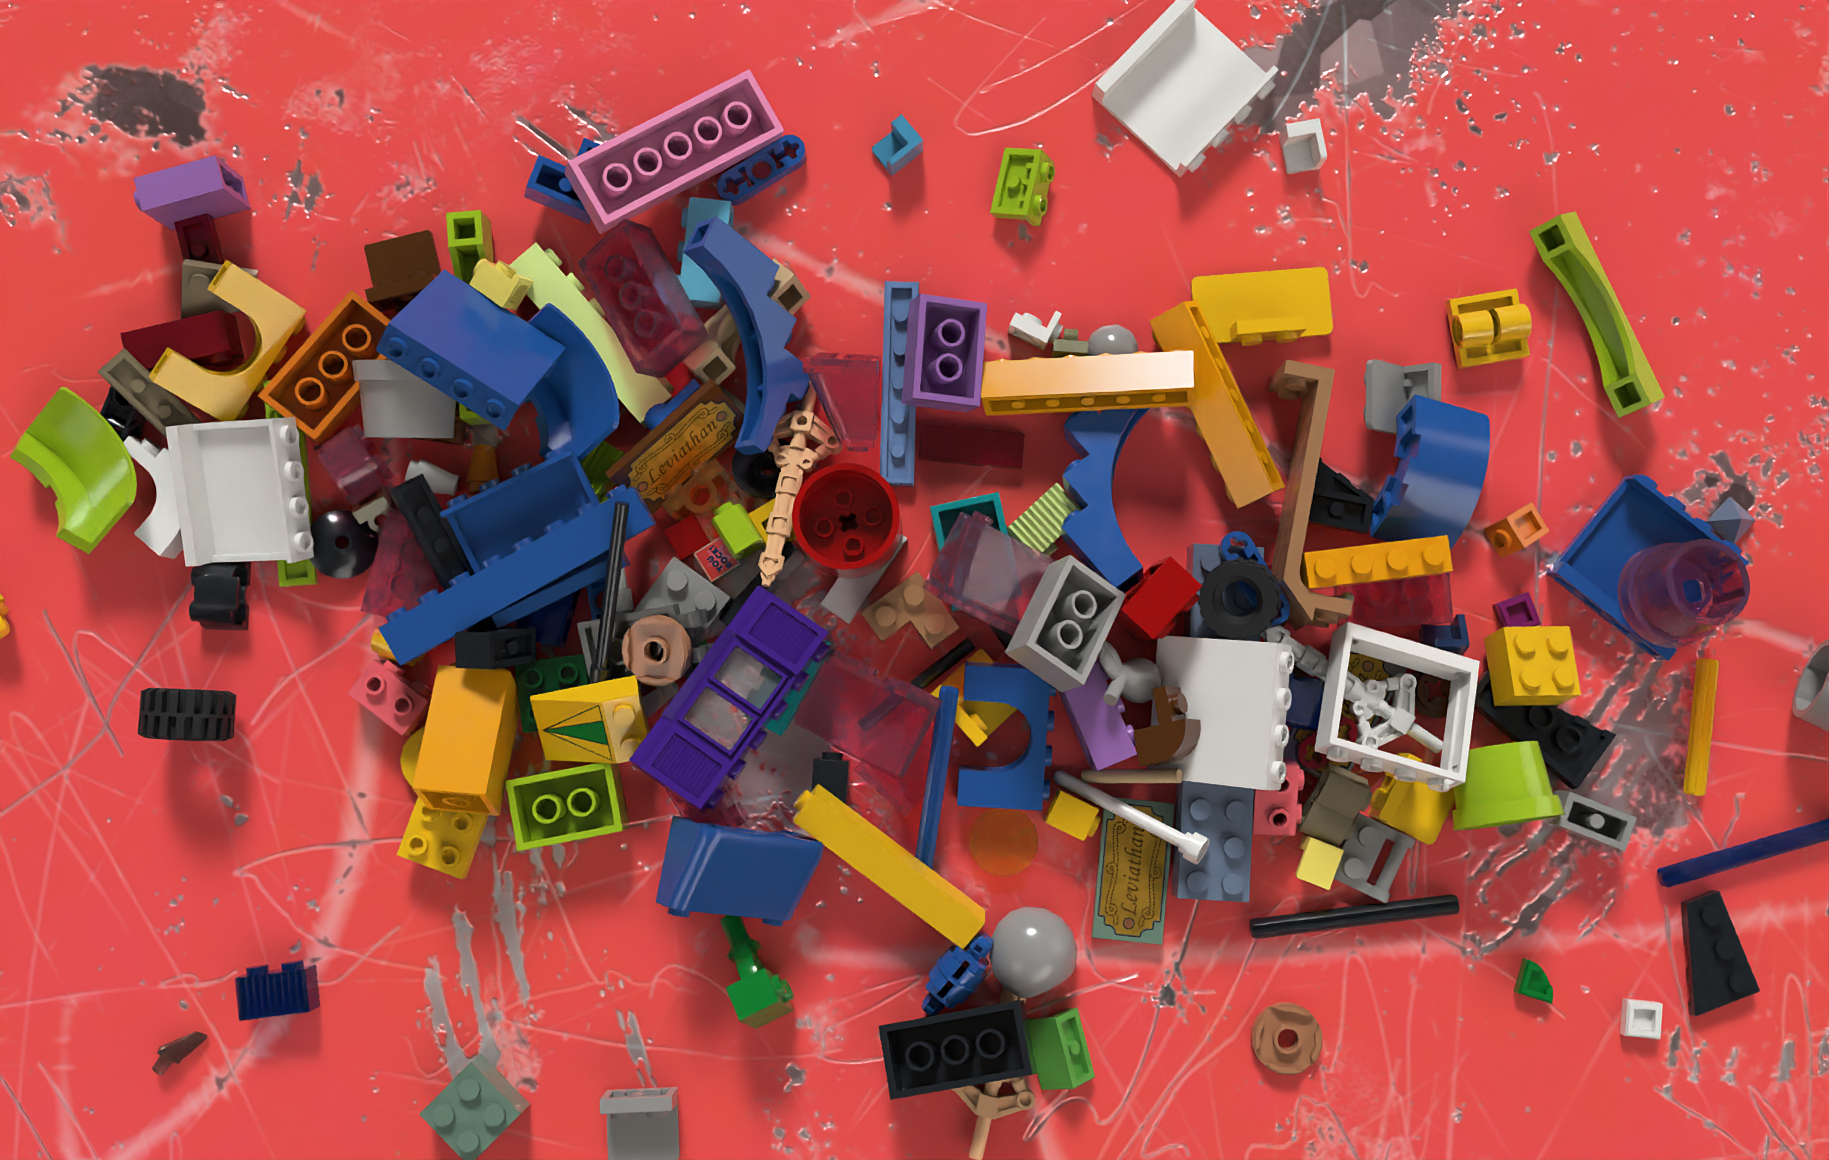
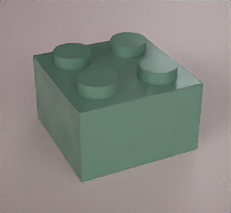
(474, 1109)

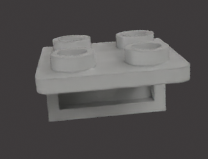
(1391, 388)

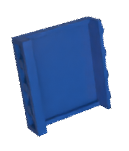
(470, 348)
(519, 510)
(1624, 524)

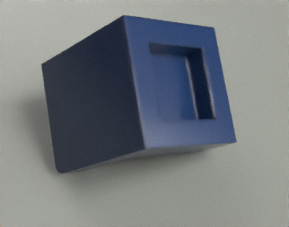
(1449, 638)

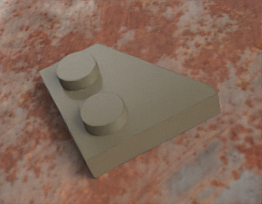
(195, 296)

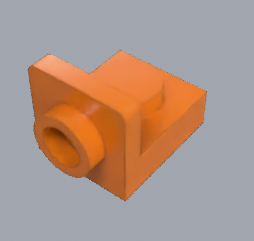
(1516, 530)

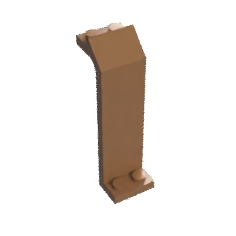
(1314, 386)

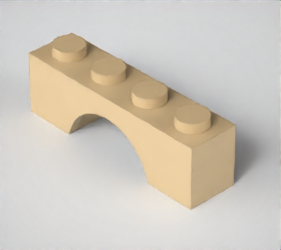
(717, 354)

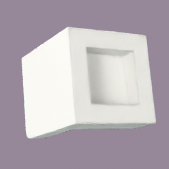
(1303, 146)

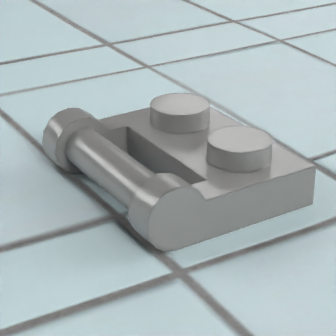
(1361, 854)

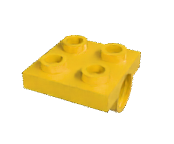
(1489, 328)
(442, 839)

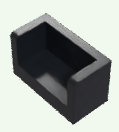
(496, 648)

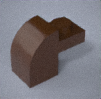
(1174, 735)

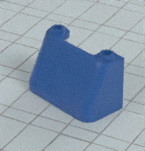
(736, 870)

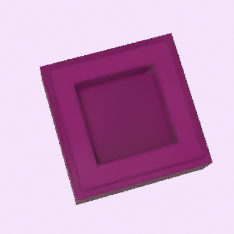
(1517, 612)

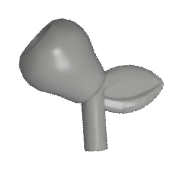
(1130, 679)

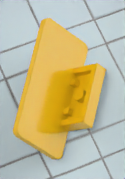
(1265, 305)

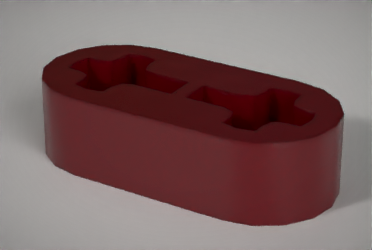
(1300, 750)

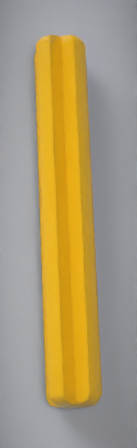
(1701, 727)

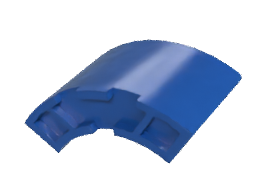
(578, 399)
(1437, 475)

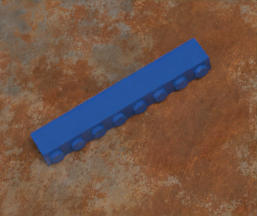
(511, 578)

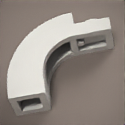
(162, 527)

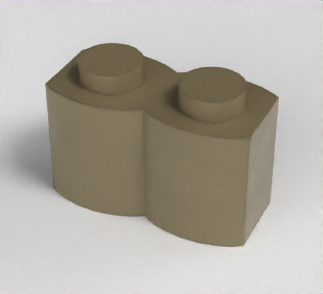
(1334, 805)

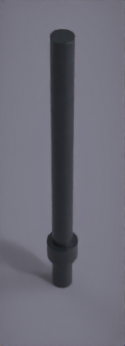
(601, 670)

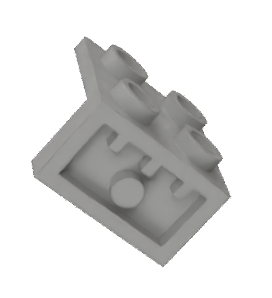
(642, 1123)

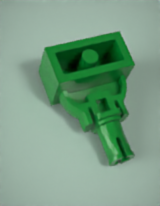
(760, 993)

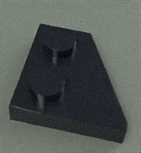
(1339, 503)

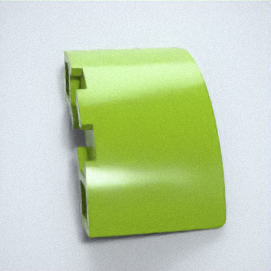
(83, 463)

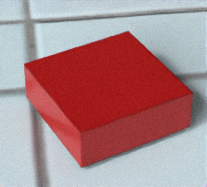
(686, 537)

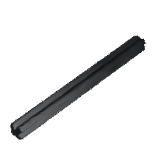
(1354, 916)

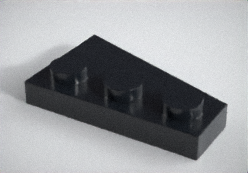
(1715, 956)

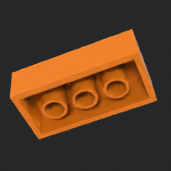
(319, 377)

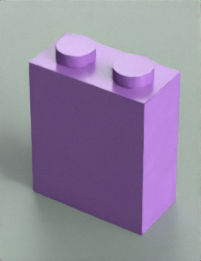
(191, 191)

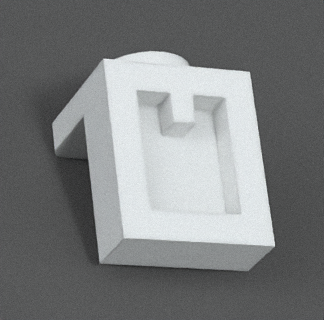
(1031, 331)

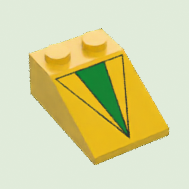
(592, 721)

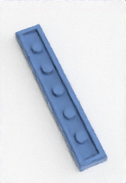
(897, 420)

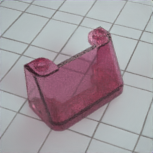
(986, 572)

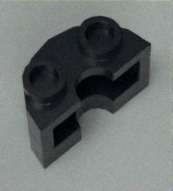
(220, 595)

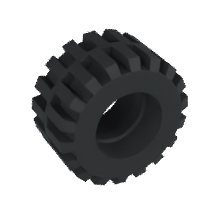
(186, 714)

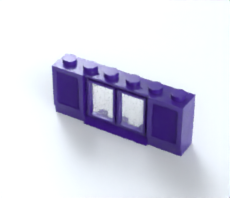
(731, 700)

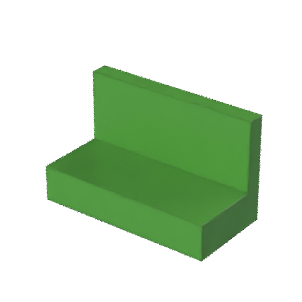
(1060, 1050)

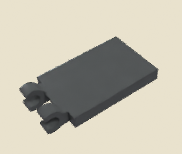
(589, 631)

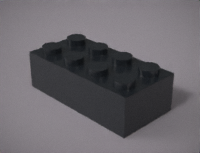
(957, 1049)

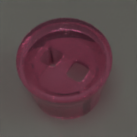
(1654, 594)

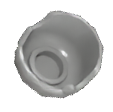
(1112, 340)

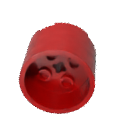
(841, 494)

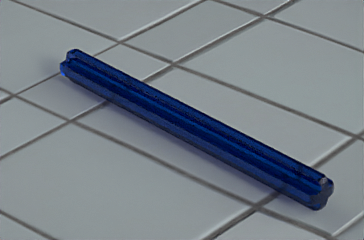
(1744, 854)

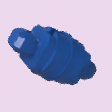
(964, 980)

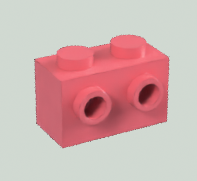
(392, 696)
(1277, 810)

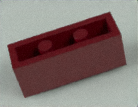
(201, 338)

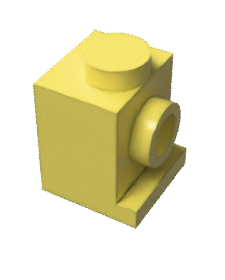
(500, 283)

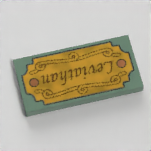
(1132, 876)

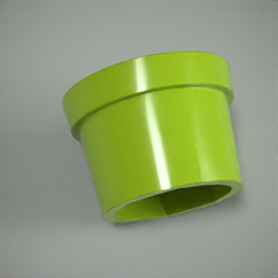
(1504, 788)

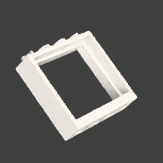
(1412, 655)

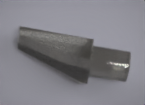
(176, 1051)

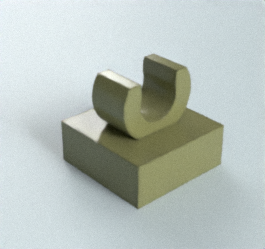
(1069, 345)
(373, 506)

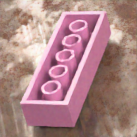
(673, 151)

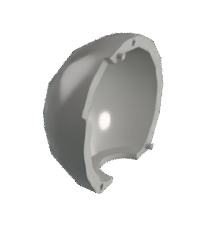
(1032, 951)

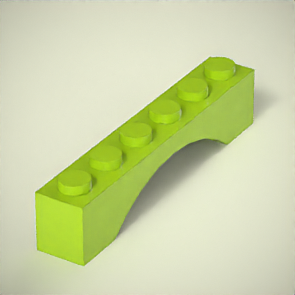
(468, 243)
(1621, 359)

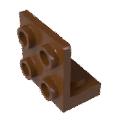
(401, 269)

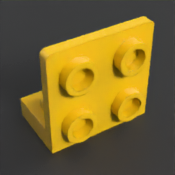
(976, 718)

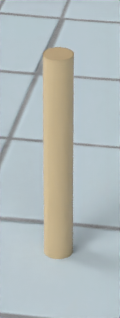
(1132, 776)

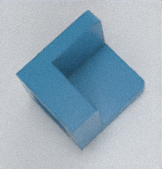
(898, 146)

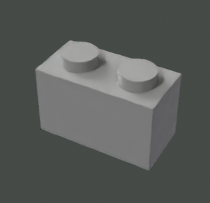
(1593, 821)

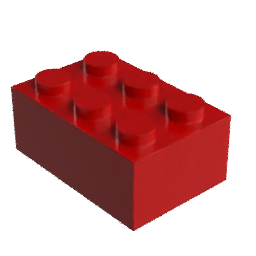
(1157, 599)

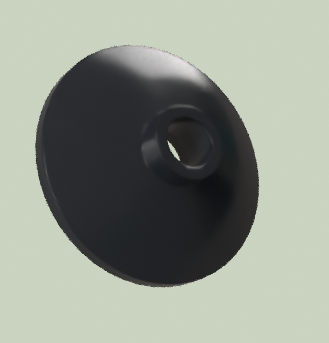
(748, 476)
(342, 562)

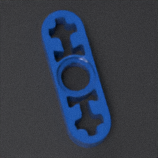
(788, 166)
(1247, 551)

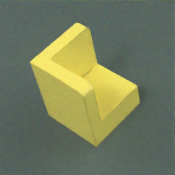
(1318, 862)

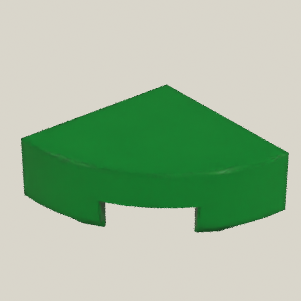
(1533, 982)

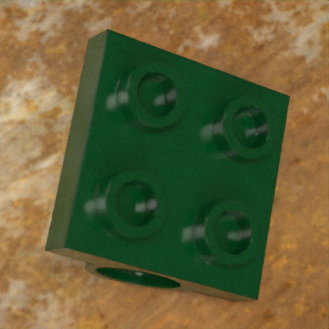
(546, 677)

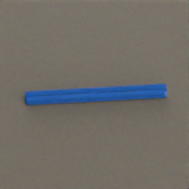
(936, 775)

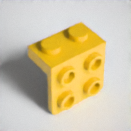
(1411, 806)

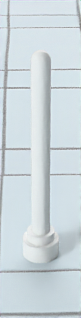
(1191, 845)

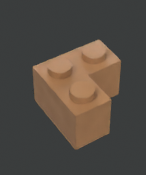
(911, 604)

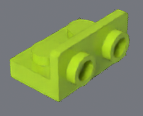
(1023, 185)

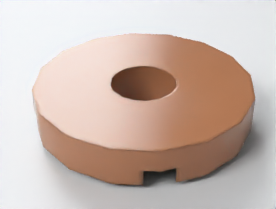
(675, 645)
(1265, 1038)

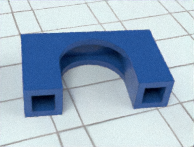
(1022, 781)

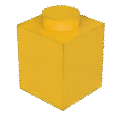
(1072, 815)

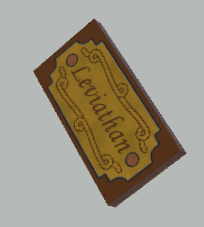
(685, 438)

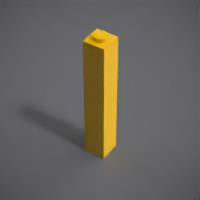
(889, 865)

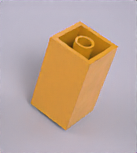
(468, 740)

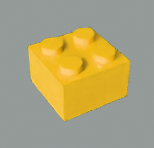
(1532, 666)

